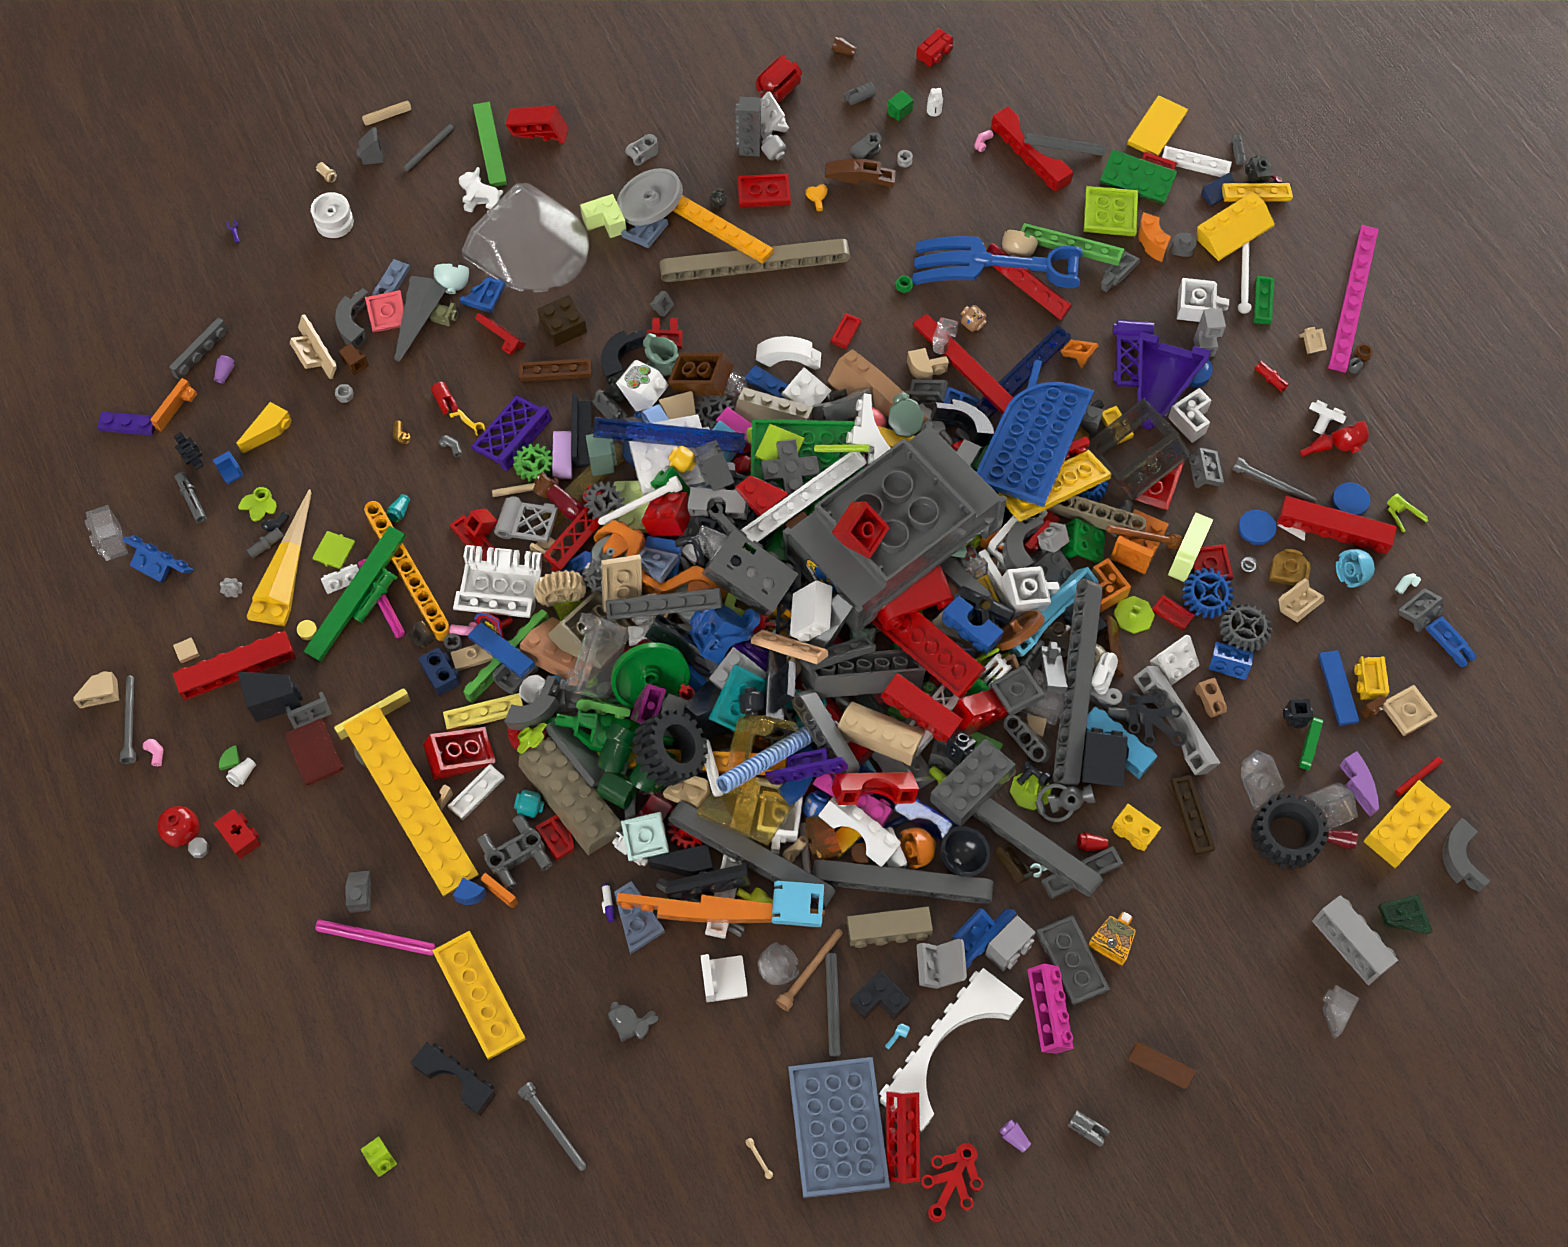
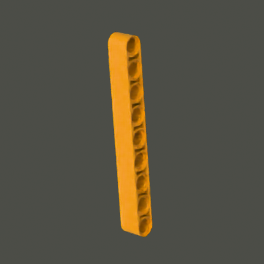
(411, 577)

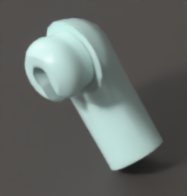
(1406, 581)

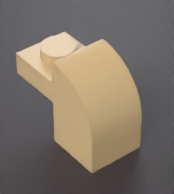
(922, 367)

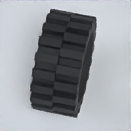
(654, 756)
(1299, 811)

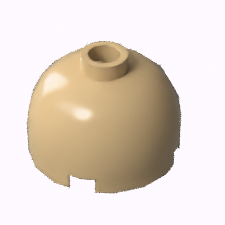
(1017, 244)

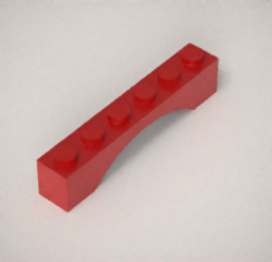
(1051, 170)

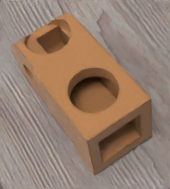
(1211, 697)

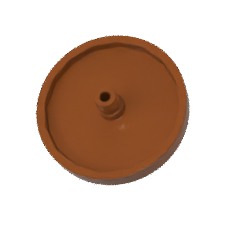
(1020, 629)

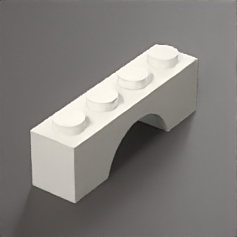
(878, 841)

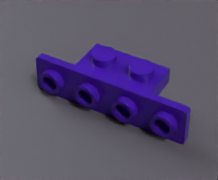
(805, 765)

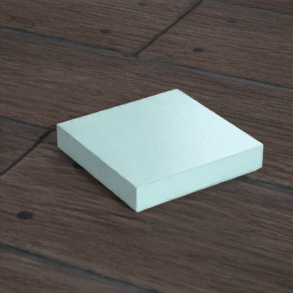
(645, 836)

